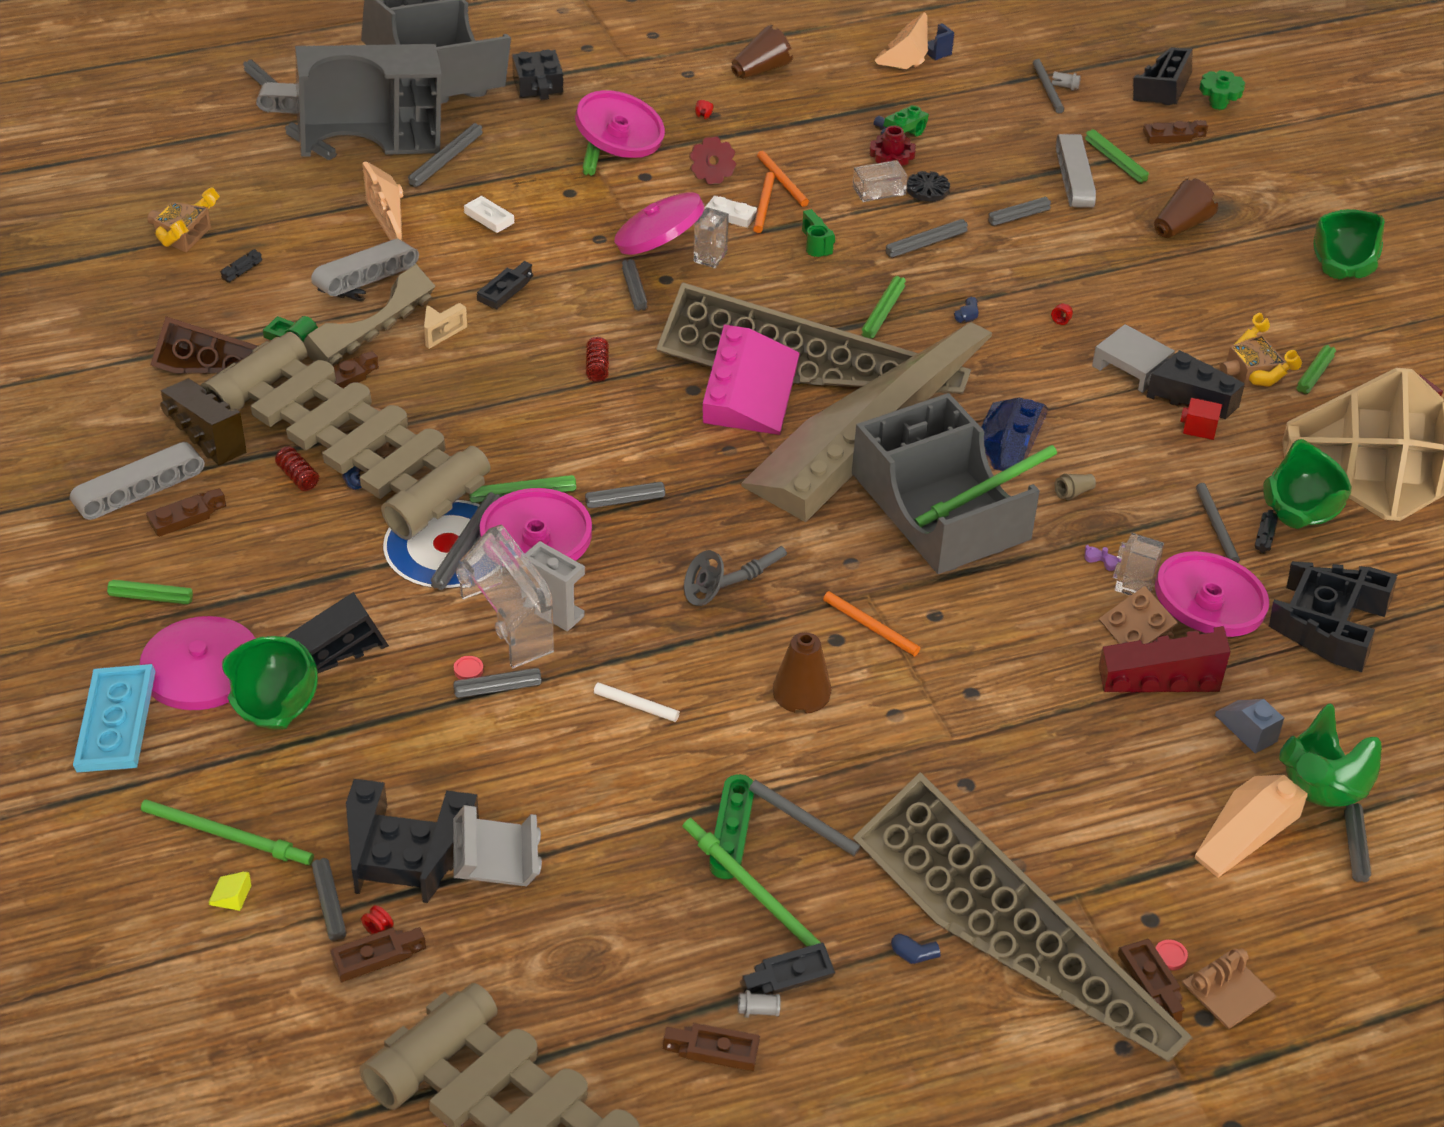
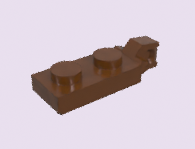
(1175, 131)
(355, 369)
(185, 512)
(376, 952)
(1153, 976)
(713, 1045)

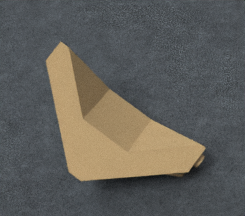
(1385, 441)

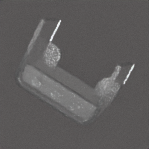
(514, 591)

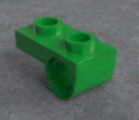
(909, 119)
(819, 236)
(281, 326)

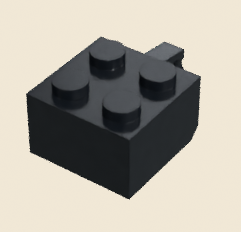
(537, 74)

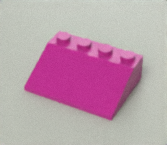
(749, 382)

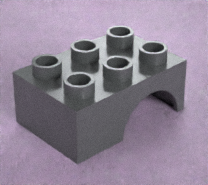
(465, 64)
(370, 93)
(928, 458)

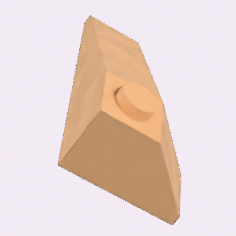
(908, 47)
(384, 199)
(1249, 820)

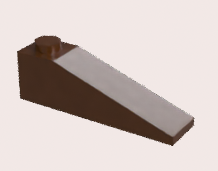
(192, 349)

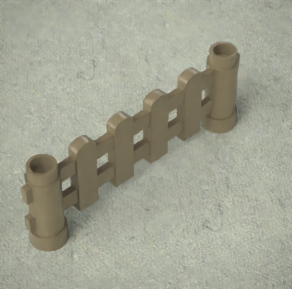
(415, 500)
(462, 1021)

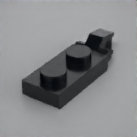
(505, 285)
(790, 970)

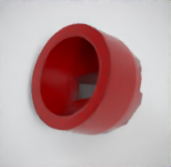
(704, 108)
(1058, 314)

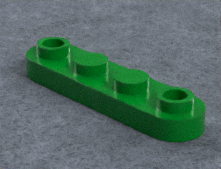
(733, 821)

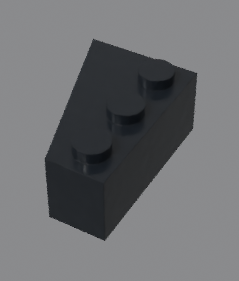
(1165, 79)
(1188, 378)
(339, 633)

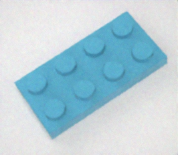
(114, 718)

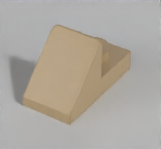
(443, 325)

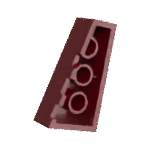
(1167, 665)

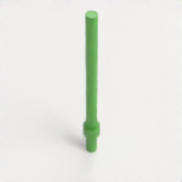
(942, 509)
(710, 845)
(280, 849)

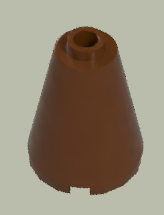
(762, 54)
(1186, 208)
(803, 676)

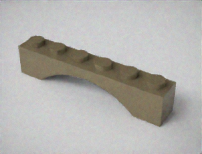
(334, 340)

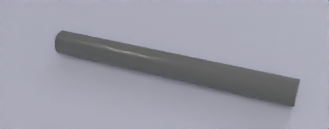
(1048, 86)
(1217, 522)
(804, 817)

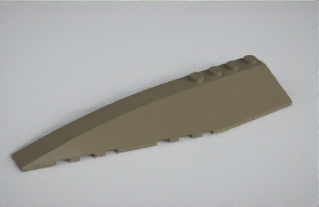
(825, 352)
(820, 452)
(998, 909)

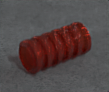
(597, 359)
(297, 468)

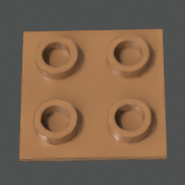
(1139, 619)
(1229, 988)

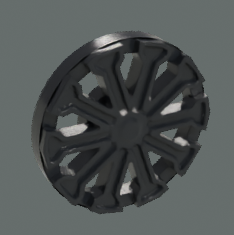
(929, 185)

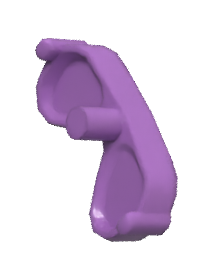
(1093, 555)

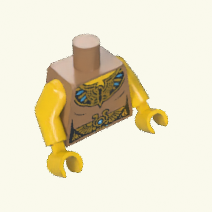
(183, 224)
(1256, 361)

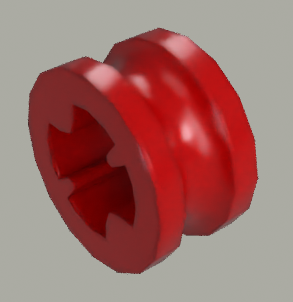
(377, 920)

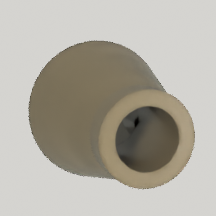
(1071, 485)

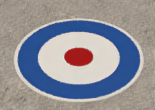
(423, 554)

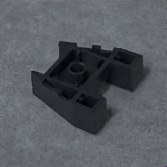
(1324, 606)
(396, 847)

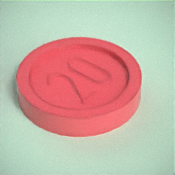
(468, 667)
(1172, 953)

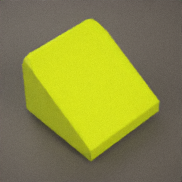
(231, 891)

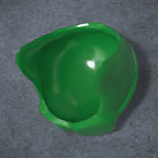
(1349, 243)
(1307, 487)
(270, 680)
(1323, 769)

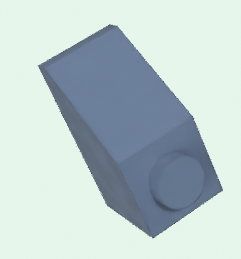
(1252, 722)

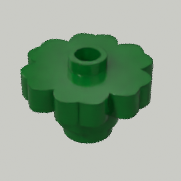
(1221, 88)

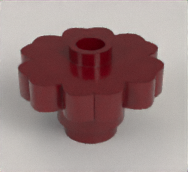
(892, 147)
(701, 157)

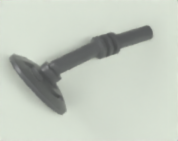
(712, 579)

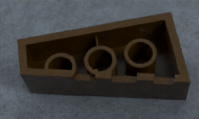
(205, 420)

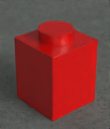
(1201, 418)

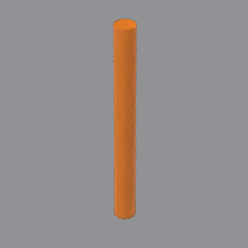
(783, 179)
(764, 201)
(871, 623)

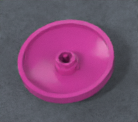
(619, 124)
(659, 223)
(542, 516)
(1211, 593)
(190, 661)

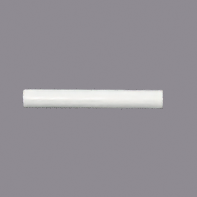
(636, 702)

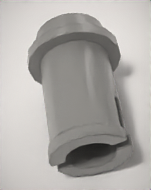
(1067, 80)
(758, 1004)

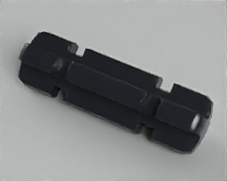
(241, 265)
(1266, 531)

